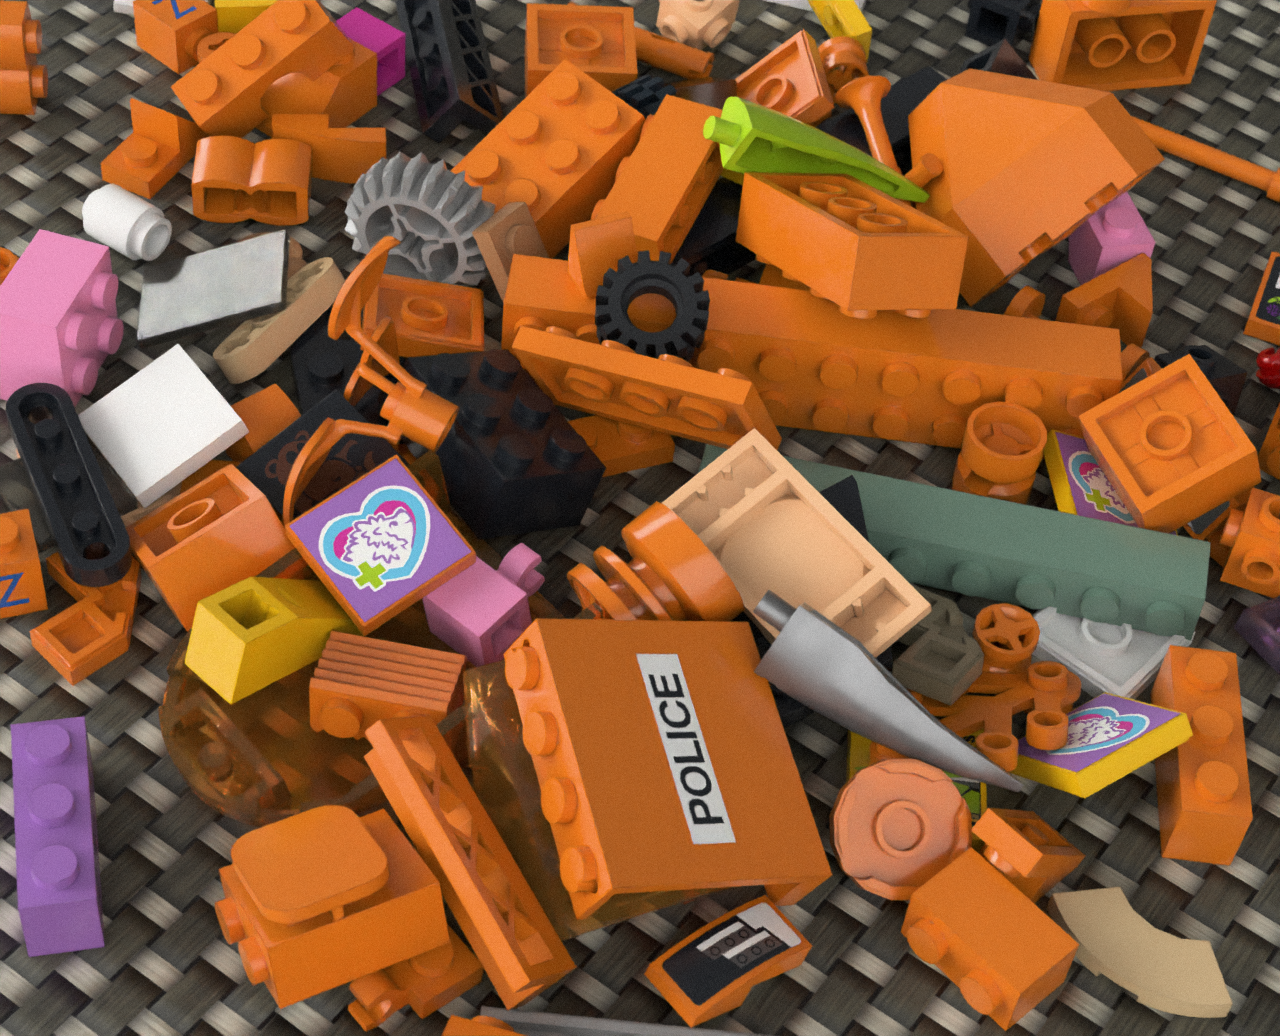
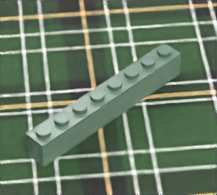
(1026, 552)

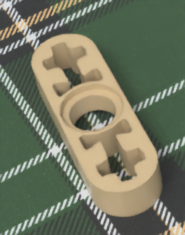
(264, 338)

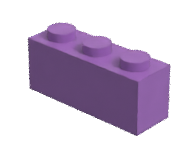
(56, 837)

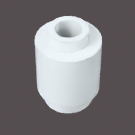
(126, 223)

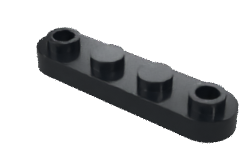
(69, 485)

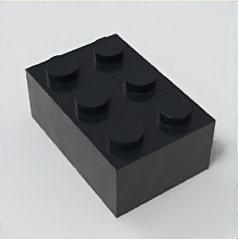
(510, 451)

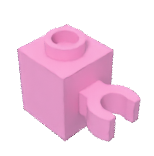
(484, 607)

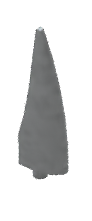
(849, 686)

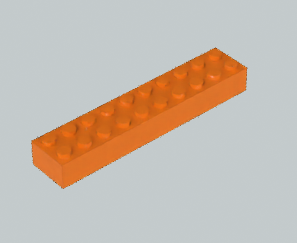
(854, 374)

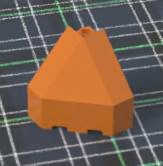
(1022, 166)

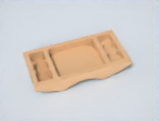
(788, 539)

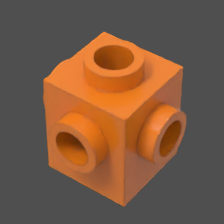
(1254, 544)

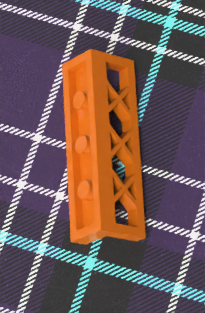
(467, 858)

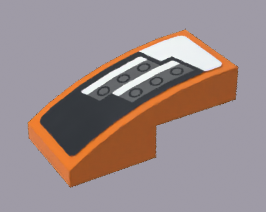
(725, 958)

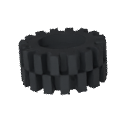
(658, 278)

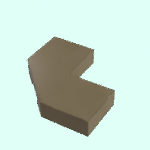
(940, 654)

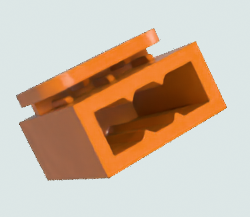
(327, 901)

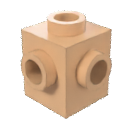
(696, 21)

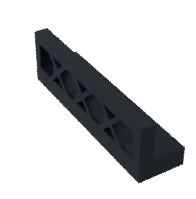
(449, 66)

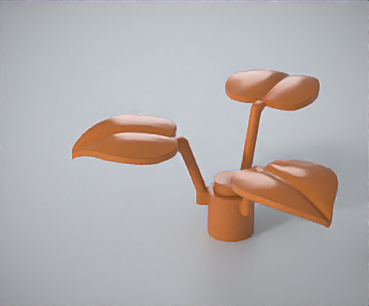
(409, 406)

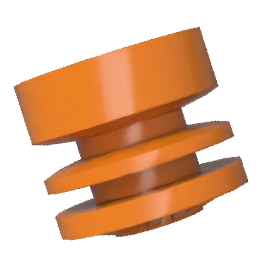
(667, 578)

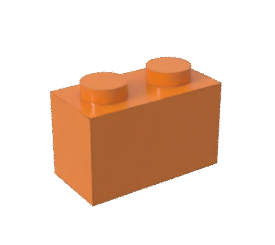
(988, 939)

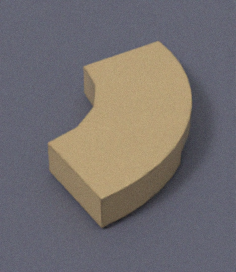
(1156, 966)

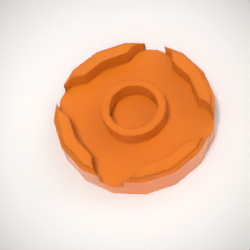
(898, 826)

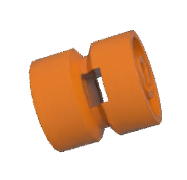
(1000, 452)

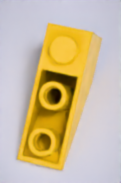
(262, 633)

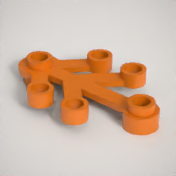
(1042, 691)

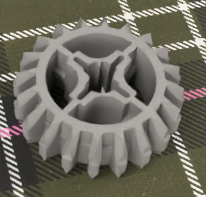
(427, 213)

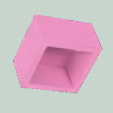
(58, 315)

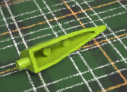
(772, 142)

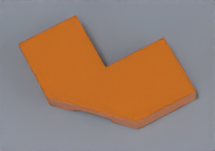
(91, 629)

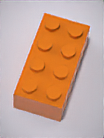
(851, 243)

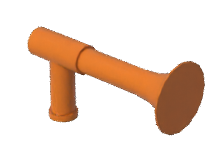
(865, 98)

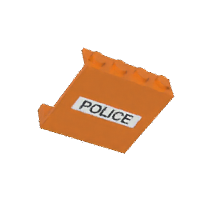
(662, 760)

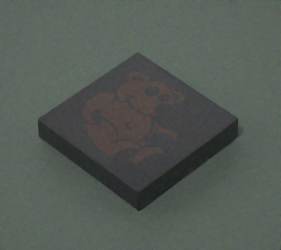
(345, 463)

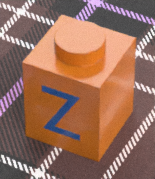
(173, 29)
(20, 567)

